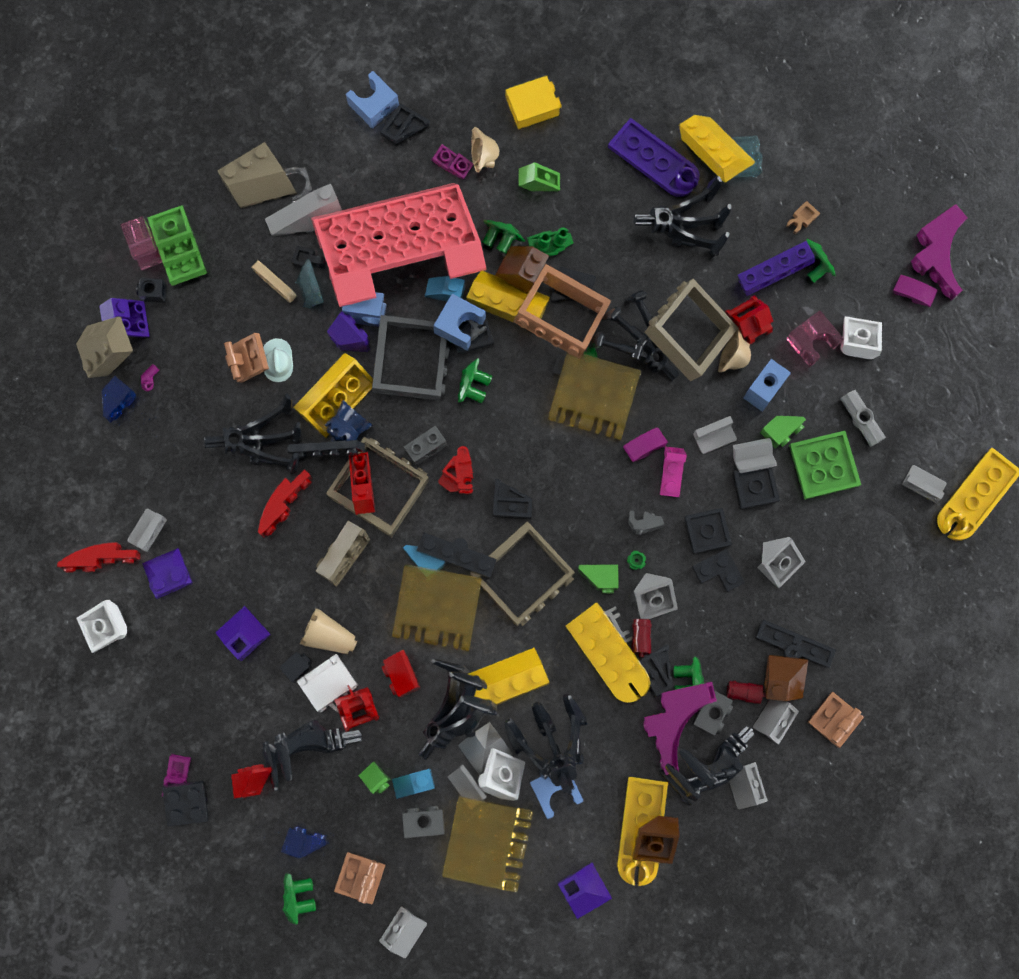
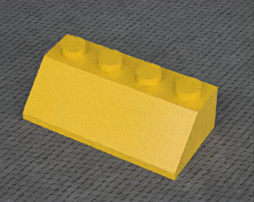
(715, 147)
(503, 298)
(343, 381)
(512, 677)

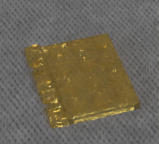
(595, 390)
(437, 603)
(483, 842)

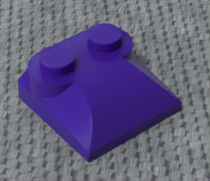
(167, 573)

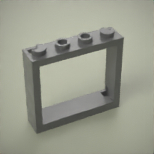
(405, 391)

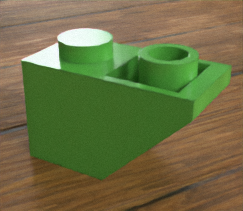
(781, 428)
(375, 778)

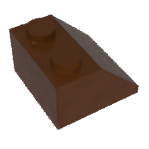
(522, 266)

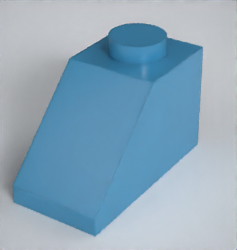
(443, 287)
(423, 560)
(413, 783)

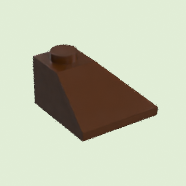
(785, 678)
(657, 840)

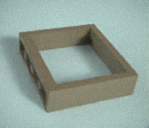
(672, 348)
(402, 464)
(550, 593)

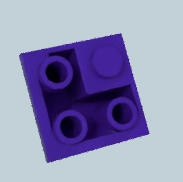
(131, 312)
(347, 336)
(242, 634)
(584, 890)

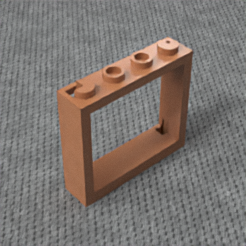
(573, 290)

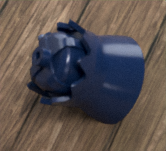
(346, 424)

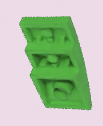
(177, 245)

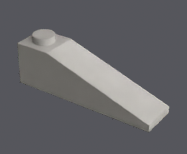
(298, 214)

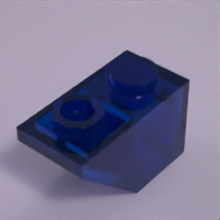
(115, 398)
(301, 844)

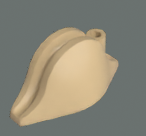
(483, 150)
(735, 353)

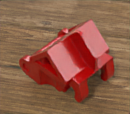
(754, 322)
(458, 473)
(353, 702)

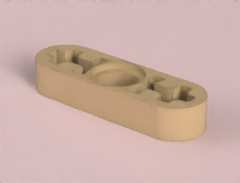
(272, 280)

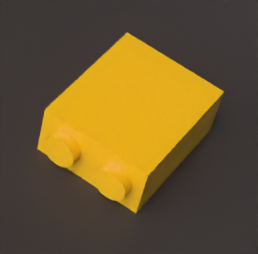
(533, 102)

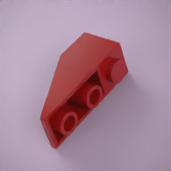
(361, 483)
(250, 780)

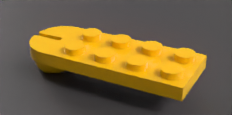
(977, 495)
(609, 654)
(643, 803)

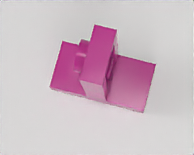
(672, 471)

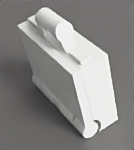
(327, 683)

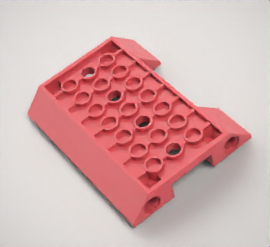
(393, 219)

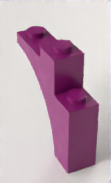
(936, 256)
(668, 726)

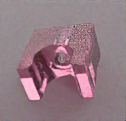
(141, 243)
(814, 328)

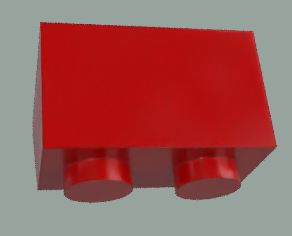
(401, 674)

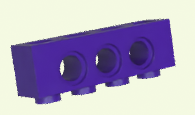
(776, 268)

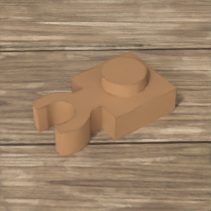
(804, 216)

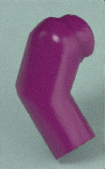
(147, 378)

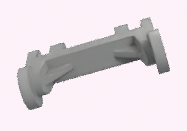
(612, 618)

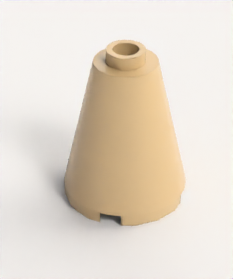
(327, 634)

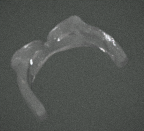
(308, 188)

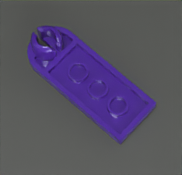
(655, 159)

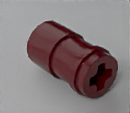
(641, 637)
(745, 691)

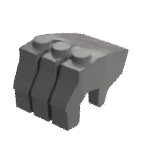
(647, 524)

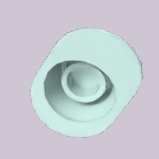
(279, 360)

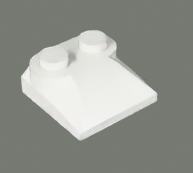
(861, 338)
(102, 625)
(502, 775)

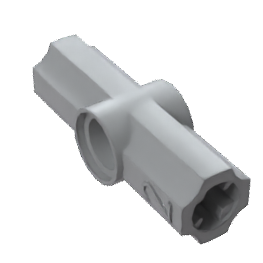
(857, 407)

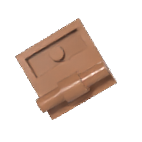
(246, 357)
(835, 719)
(359, 878)

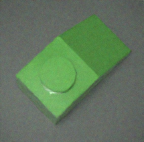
(539, 178)
(602, 577)

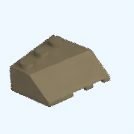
(256, 177)
(104, 347)
(342, 553)

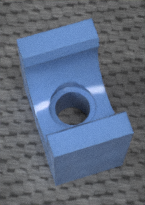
(377, 106)
(367, 311)
(452, 316)
(760, 394)
(545, 788)

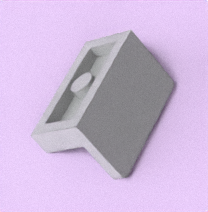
(715, 435)
(754, 455)
(924, 484)
(147, 530)
(776, 719)
(466, 784)
(748, 787)
(402, 932)

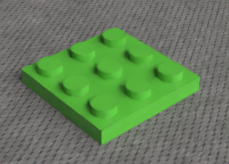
(825, 465)

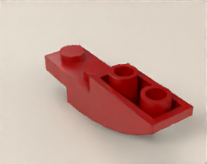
(276, 508)
(92, 557)

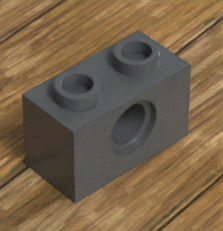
(425, 446)
(706, 723)
(413, 829)

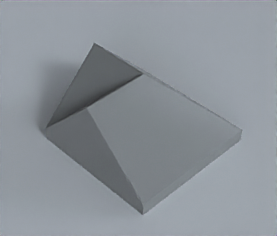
(780, 560)
(655, 596)
(479, 747)

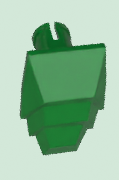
(495, 228)
(551, 242)
(824, 266)
(469, 374)
(692, 670)
(291, 907)

